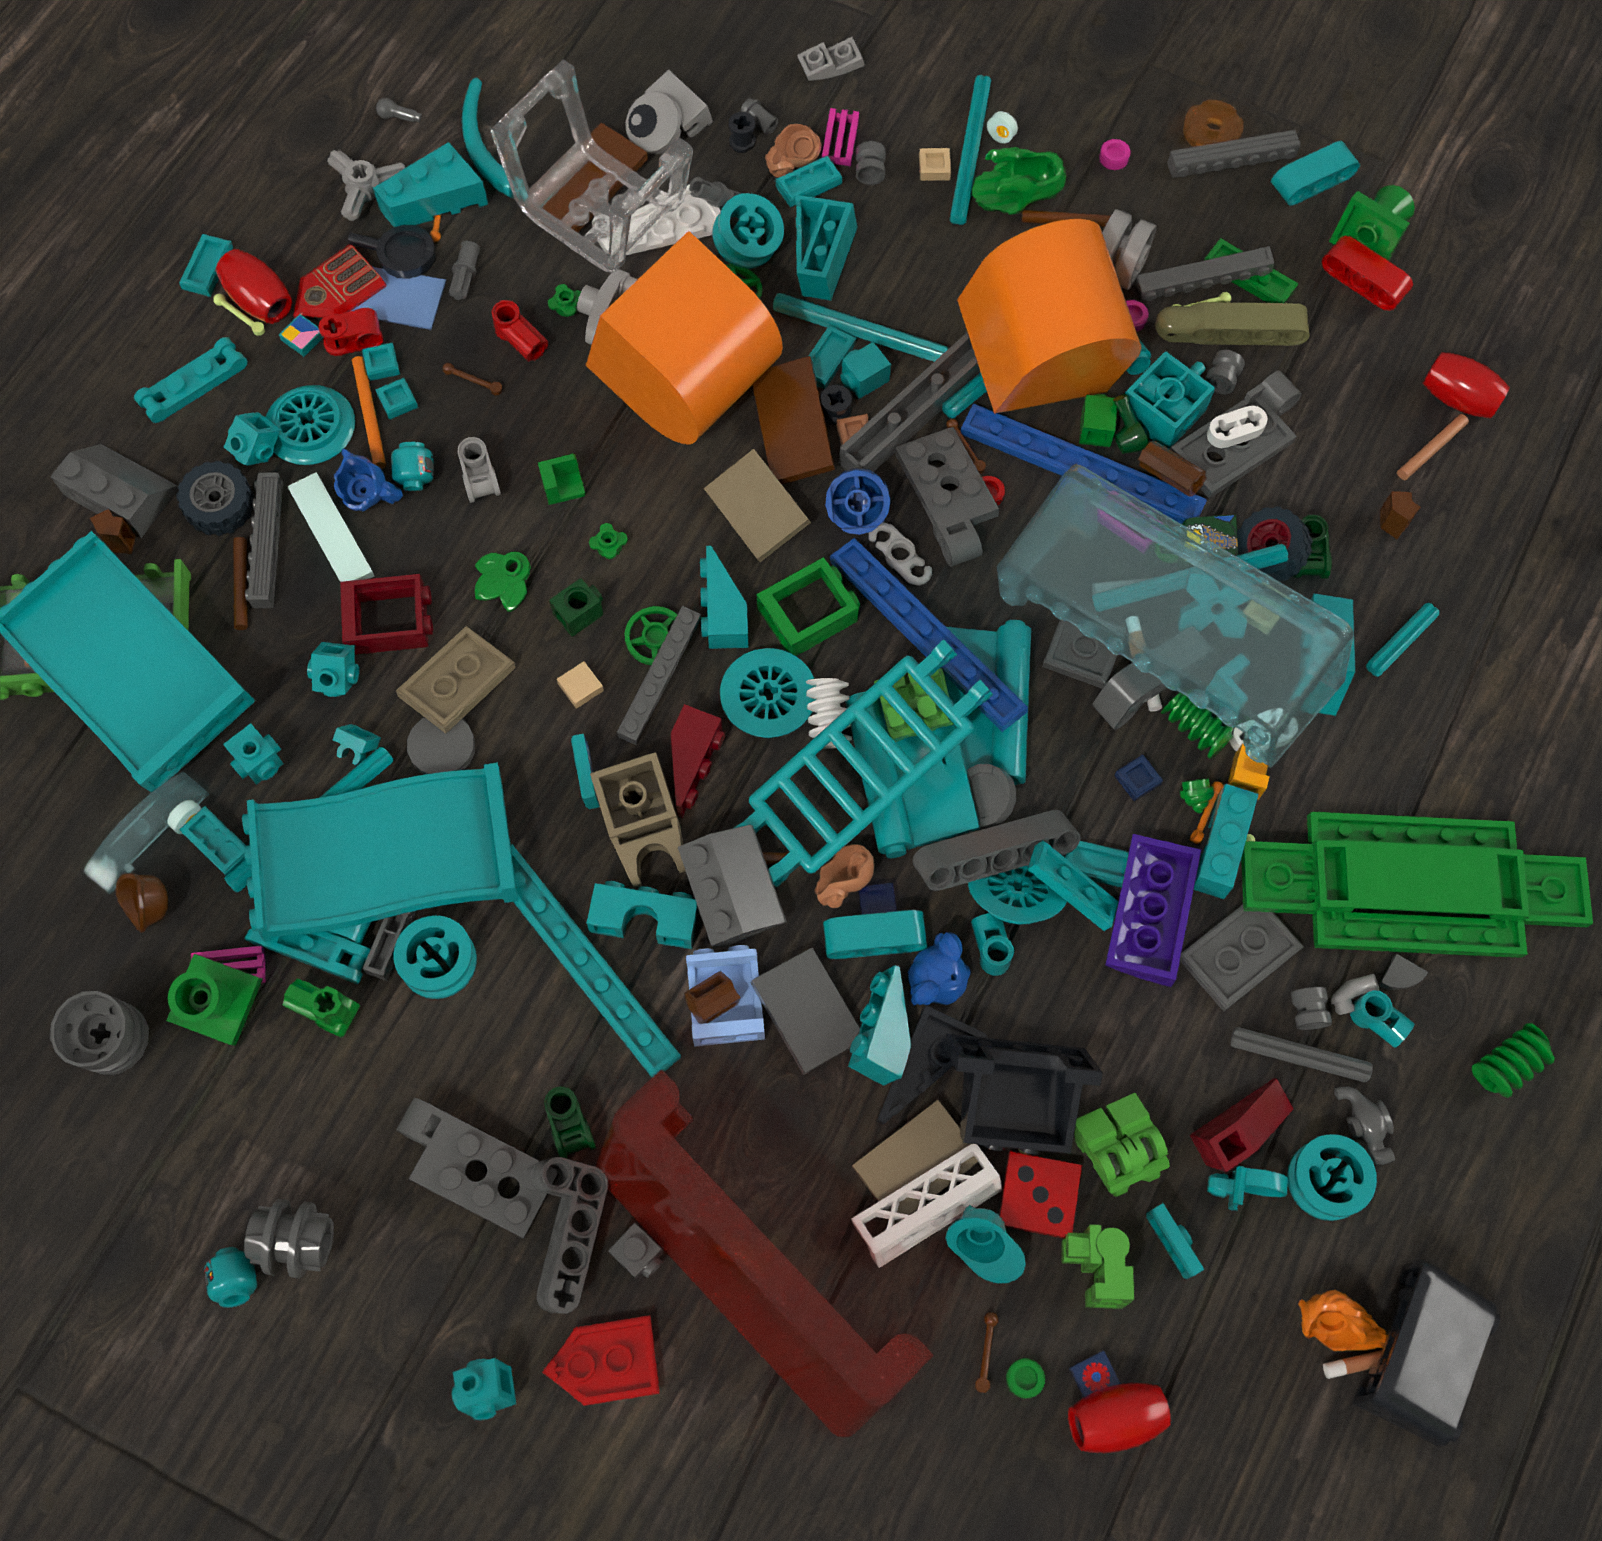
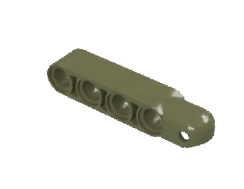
(1235, 323)

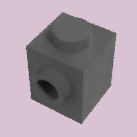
(637, 1253)

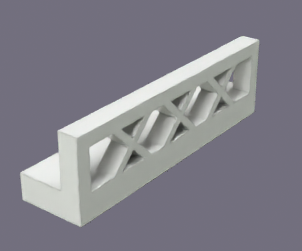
(929, 1217)

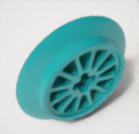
(329, 443)
(752, 664)
(1033, 901)

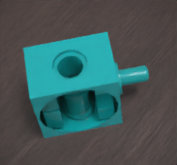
(1169, 398)

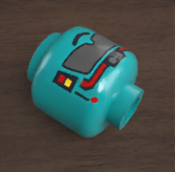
(412, 465)
(230, 1277)

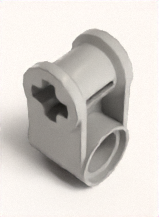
(478, 473)

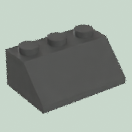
(110, 481)
(732, 885)

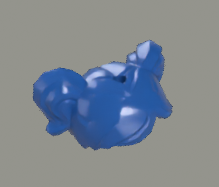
(359, 475)
(933, 970)

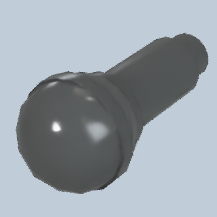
(388, 109)

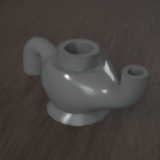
(1369, 1123)

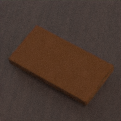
(614, 145)
(793, 421)

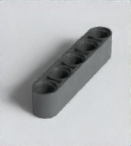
(993, 849)

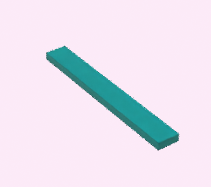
(591, 971)

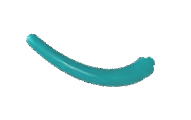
(481, 158)

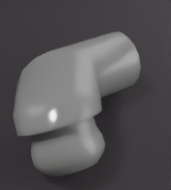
(1352, 989)

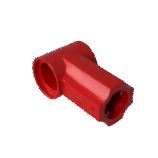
(518, 330)

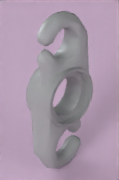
(903, 567)

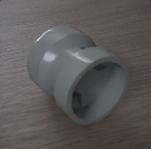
(870, 161)
(1225, 369)
(1311, 1008)

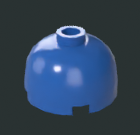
(858, 501)

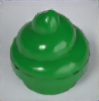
(1197, 793)

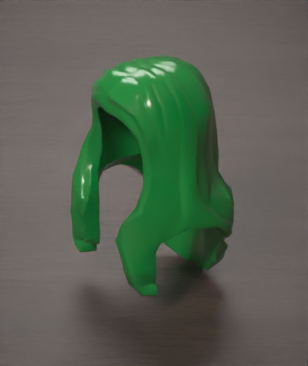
(1018, 179)

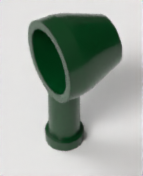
(1131, 436)

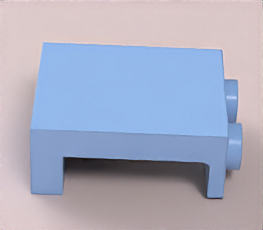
(744, 1020)

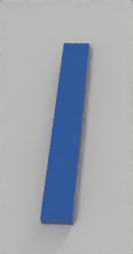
(1060, 455)
(926, 631)

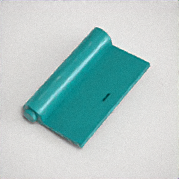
(1009, 659)
(932, 808)

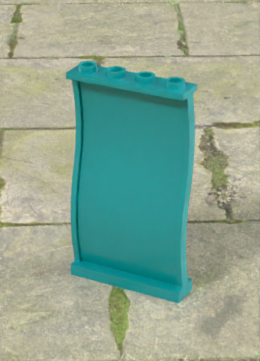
(122, 662)
(378, 852)

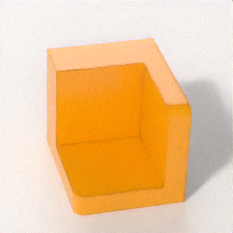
(1248, 773)

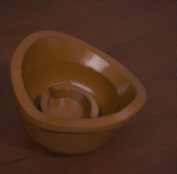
(142, 899)

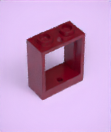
(381, 589)

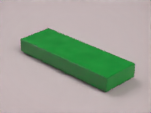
(1269, 288)

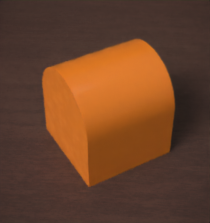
(1049, 317)
(684, 342)

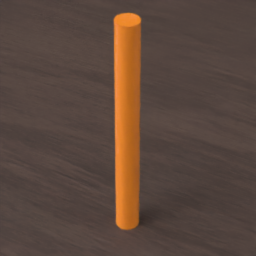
(368, 412)

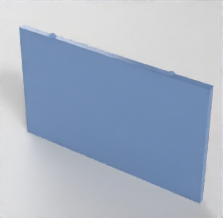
(407, 300)

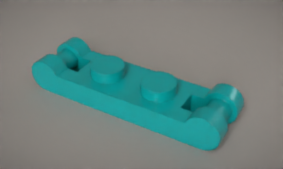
(191, 381)
(318, 950)

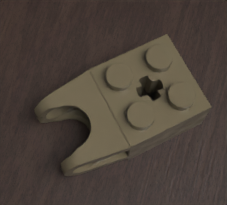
(641, 826)

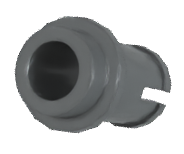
(762, 118)

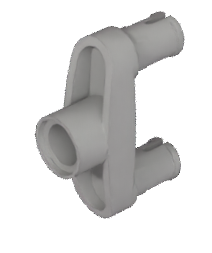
(596, 301)

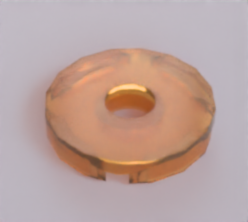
(1215, 112)

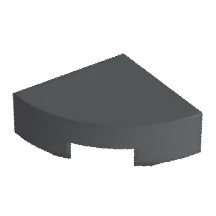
(1401, 974)

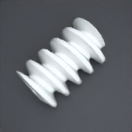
(826, 704)

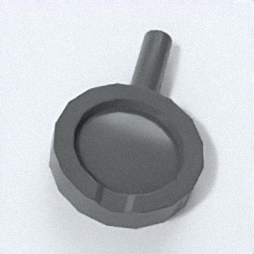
(992, 794)

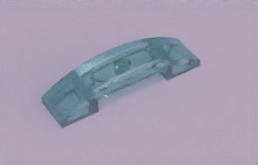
(140, 830)

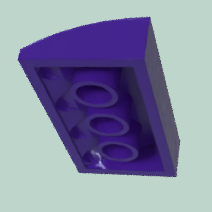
(1153, 909)

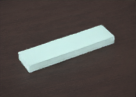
(330, 529)

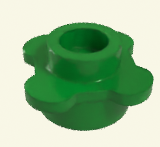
(564, 308)
(611, 549)

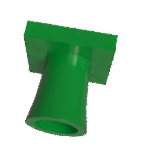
(1377, 222)
(228, 1001)

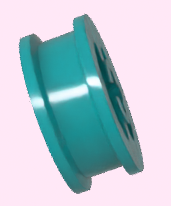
(755, 217)
(417, 974)
(1353, 1182)

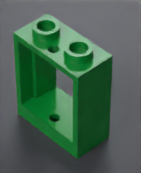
(780, 624)

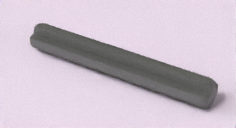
(1301, 1054)

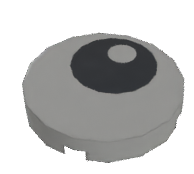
(654, 122)

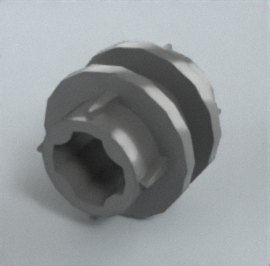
(282, 1237)

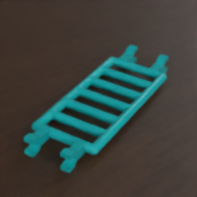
(886, 796)

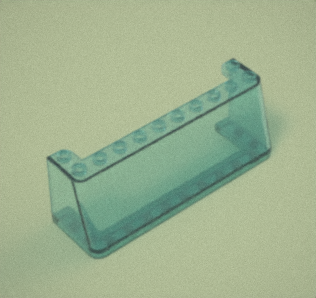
(1180, 610)

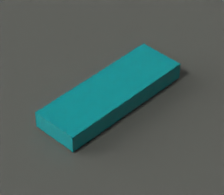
(1073, 885)

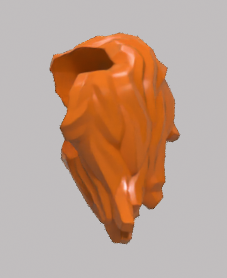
(1340, 1323)

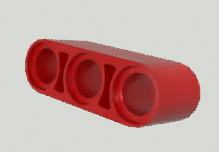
(1367, 273)

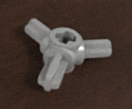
(359, 180)

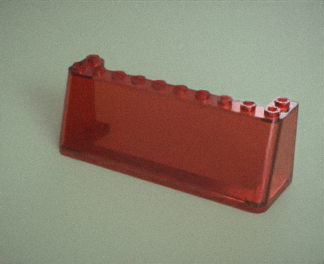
(744, 1270)

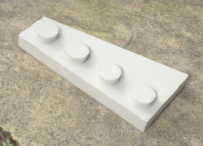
(692, 216)

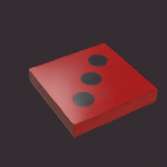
(1040, 1195)

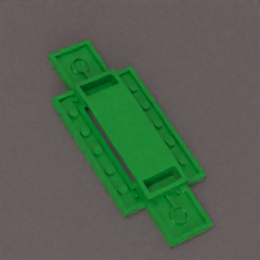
(1415, 867)

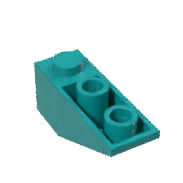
(725, 606)
(884, 1036)

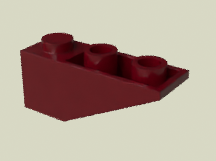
(693, 742)
(1242, 1127)

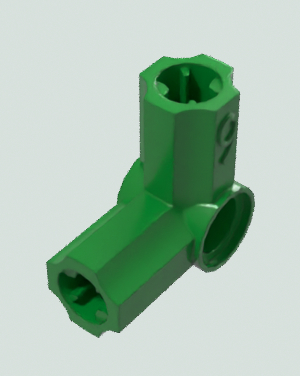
(324, 1006)

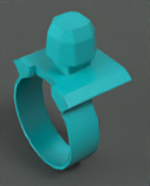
(1249, 1181)

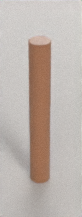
(1432, 447)

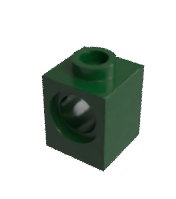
(577, 619)

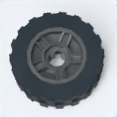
(206, 485)

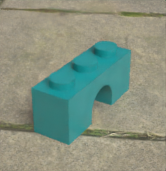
(1226, 841)
(615, 906)

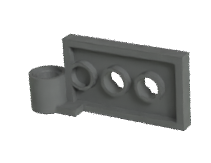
(1275, 397)
(949, 511)
(448, 1152)

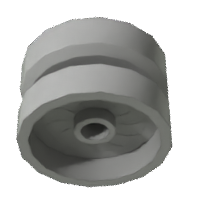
(1128, 251)

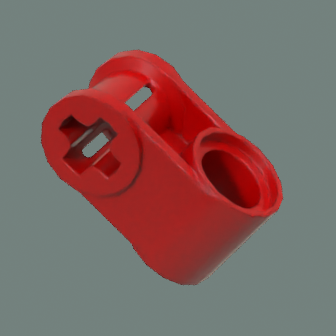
(353, 331)

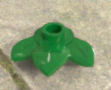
(499, 581)

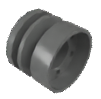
(81, 1027)

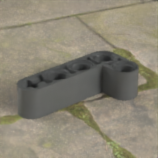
(1126, 694)
(564, 1235)

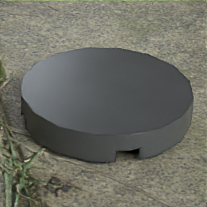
(440, 752)

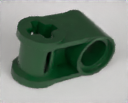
(1320, 560)
(569, 1125)

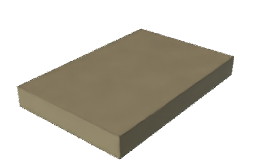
(757, 505)
(455, 679)
(910, 1153)

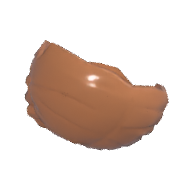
(793, 149)
(845, 873)

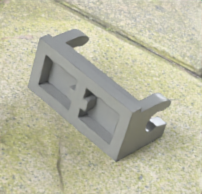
(692, 107)

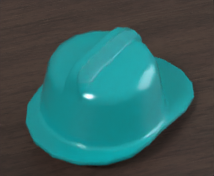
(985, 1245)

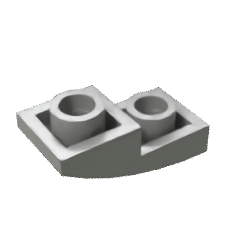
(831, 62)

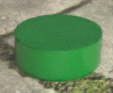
(1025, 1378)

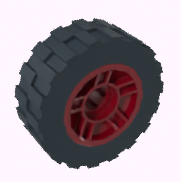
(1283, 528)

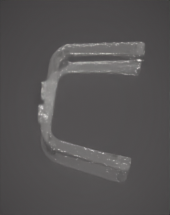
(609, 220)

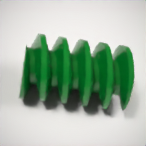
(1200, 723)
(1514, 1060)

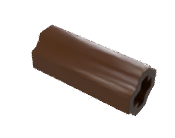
(1172, 468)

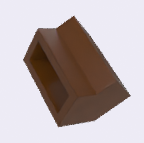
(1397, 513)
(114, 532)
(712, 998)

